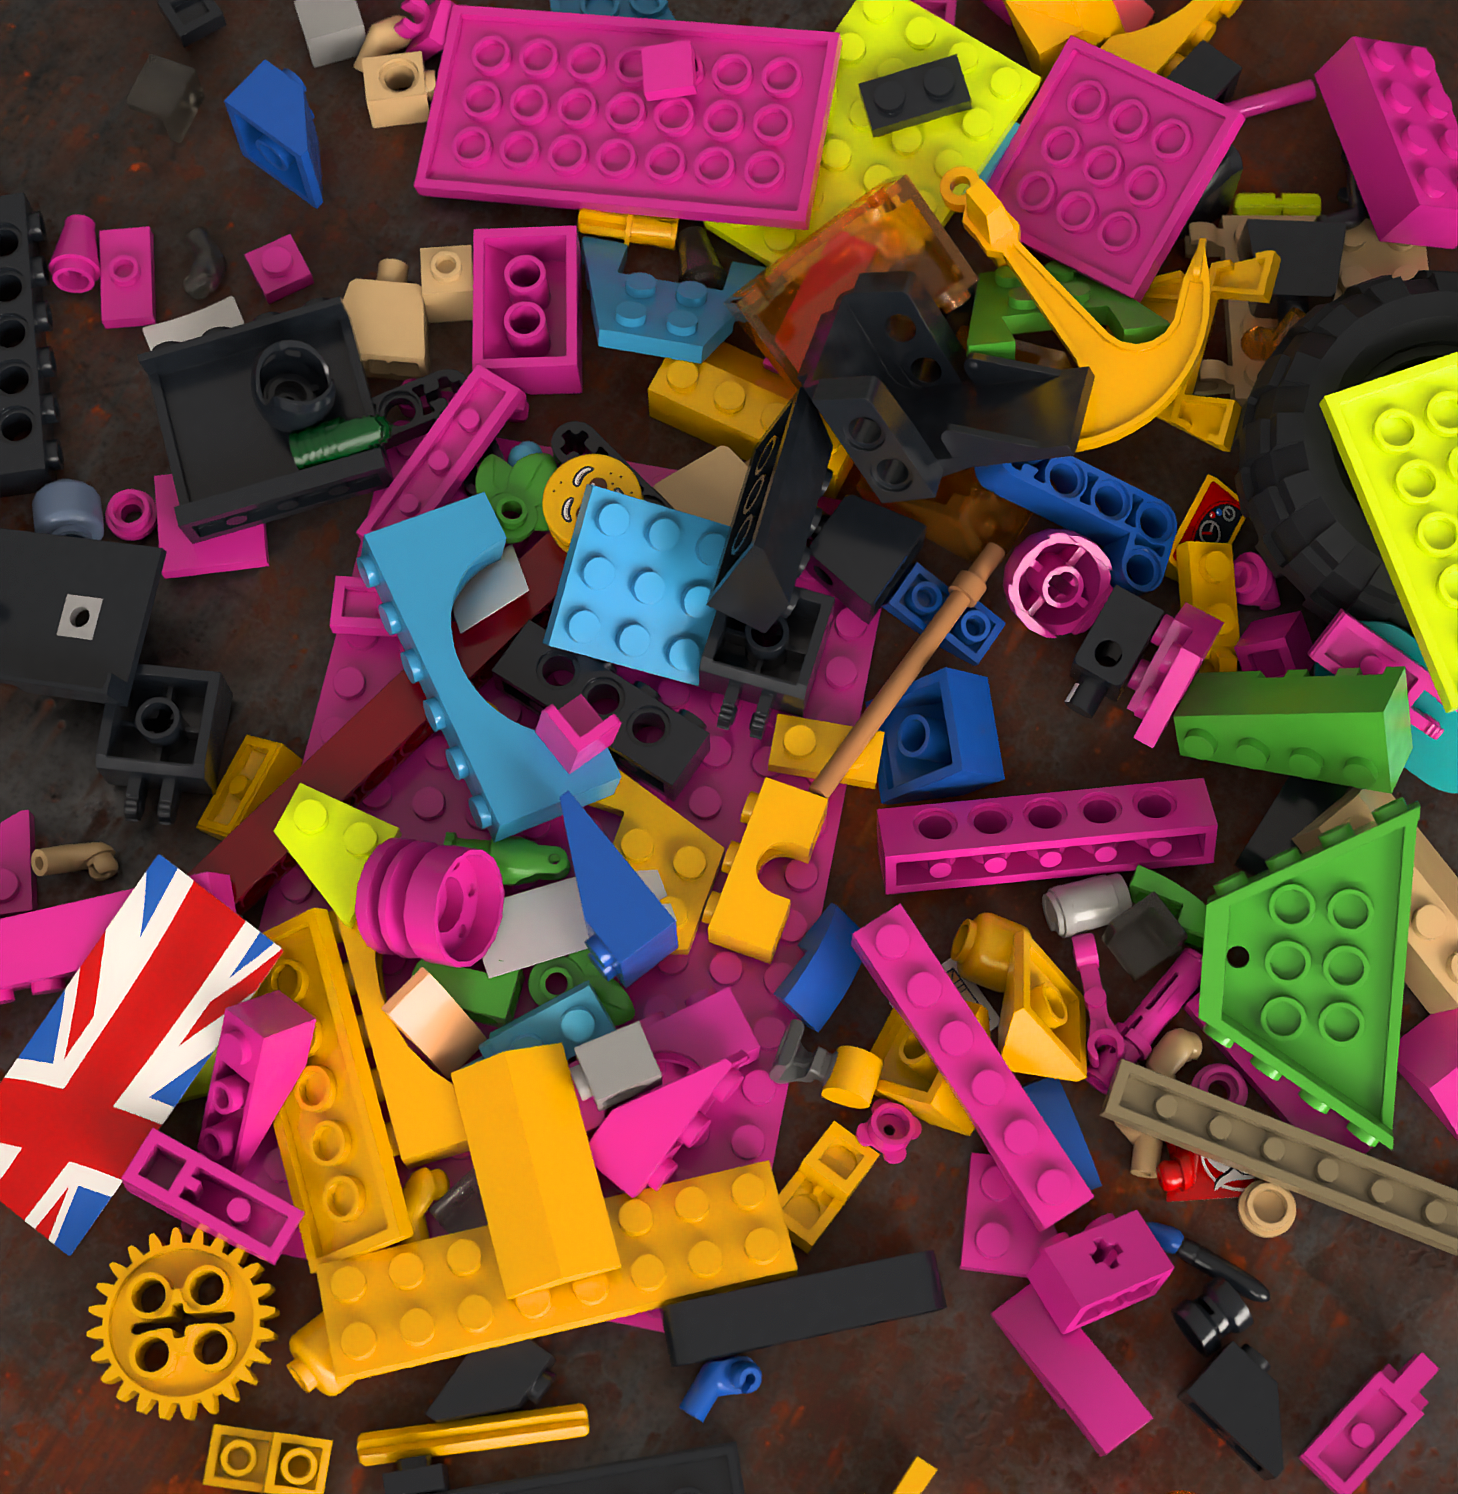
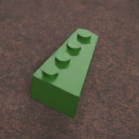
(1301, 725)

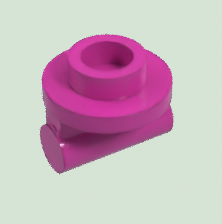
(1255, 582)

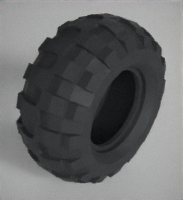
(1288, 460)

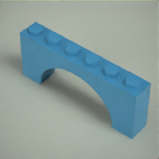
(418, 576)

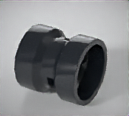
(1212, 1316)

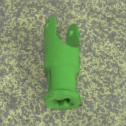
(519, 858)

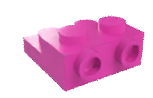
(1165, 679)

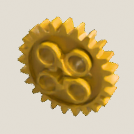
(185, 1376)

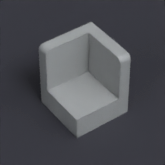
(331, 29)

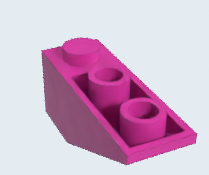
(254, 1070)
(645, 1133)

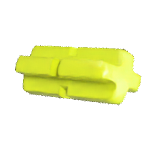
(1288, 205)

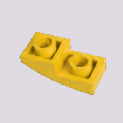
(266, 1461)

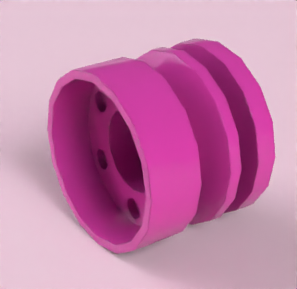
(430, 901)

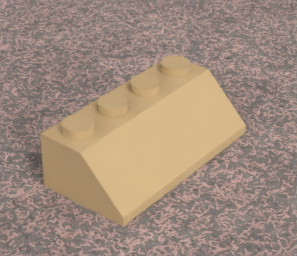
(1433, 919)

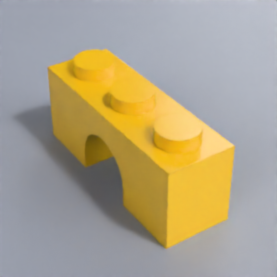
(779, 824)

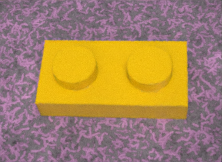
(806, 745)

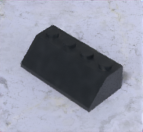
(775, 518)

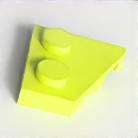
(331, 845)

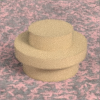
(1266, 1209)

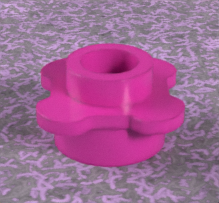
(891, 1115)

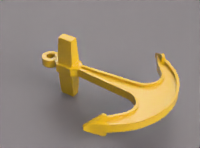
(1130, 379)

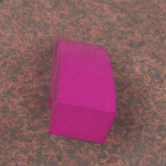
(1072, 1372)

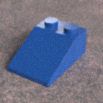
(622, 915)

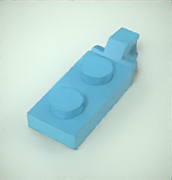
(568, 1018)

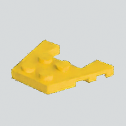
(1248, 280)
(663, 840)

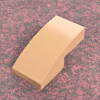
(434, 1023)

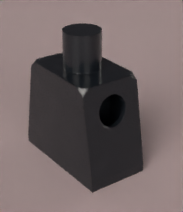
(1308, 263)
(863, 553)

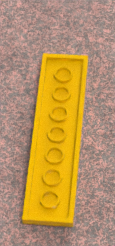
(450, 1299)

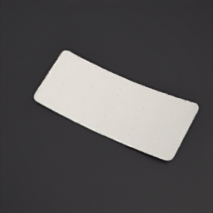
(193, 325)

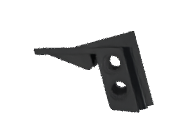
(924, 418)

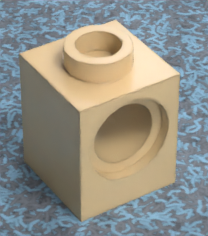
(390, 73)
(447, 283)

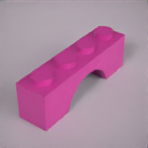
(694, 1037)

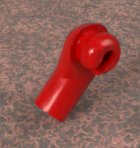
(1178, 1172)

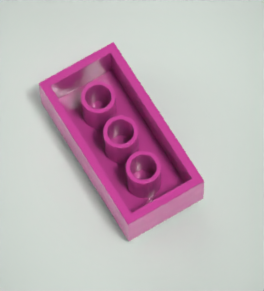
(1396, 138)

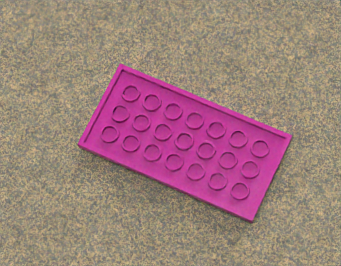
(560, 117)

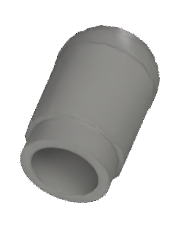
(1085, 904)

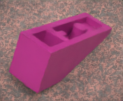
(211, 1197)

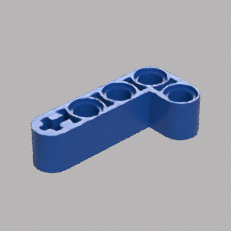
(1076, 510)

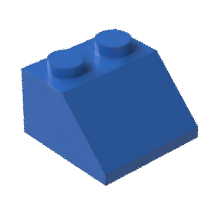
(278, 129)
(940, 739)

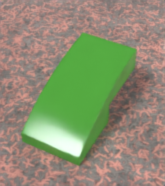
(1182, 904)

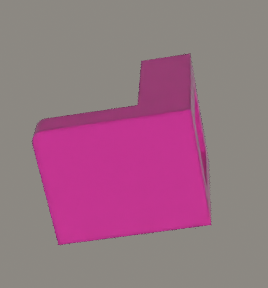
(1275, 645)
(576, 732)

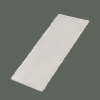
(547, 925)

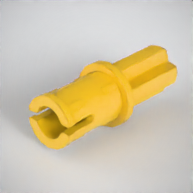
(629, 227)

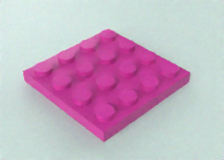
(1111, 166)

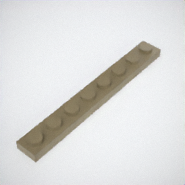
(1283, 1155)

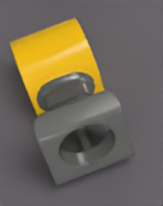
(846, 1075)

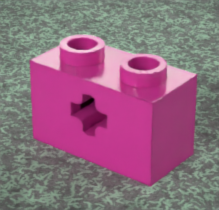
(1099, 1270)

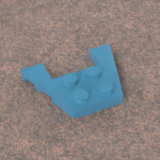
(654, 314)

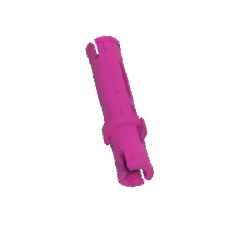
(1150, 1017)

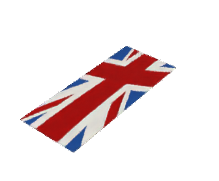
(121, 1049)

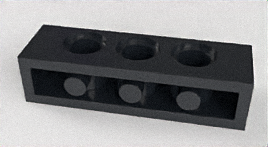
(661, 764)

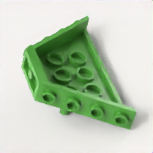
(1321, 966)

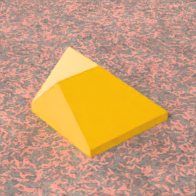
(1047, 25)
(1041, 1016)

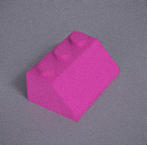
(529, 307)

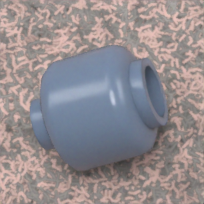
(69, 510)

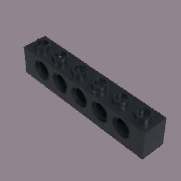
(35, 459)

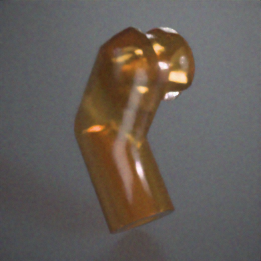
(1261, 341)

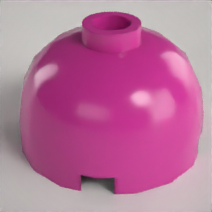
(1057, 582)

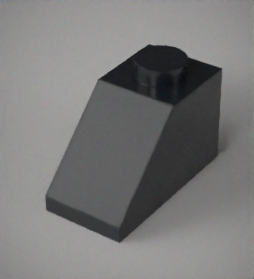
(495, 1382)
(1240, 1406)

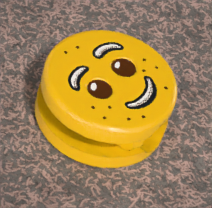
(567, 486)

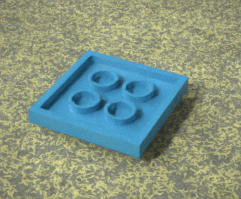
(637, 585)

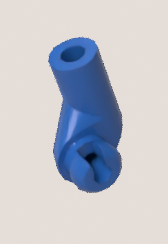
(720, 1378)

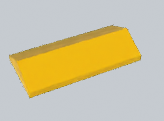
(535, 1169)

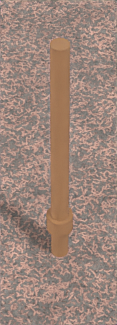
(964, 593)

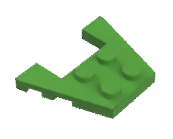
(1006, 309)

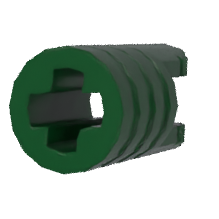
(338, 439)

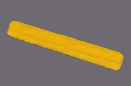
(473, 1434)

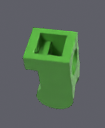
(482, 998)

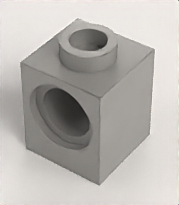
(616, 1067)

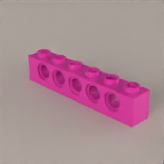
(1046, 836)

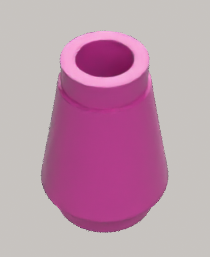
(76, 256)

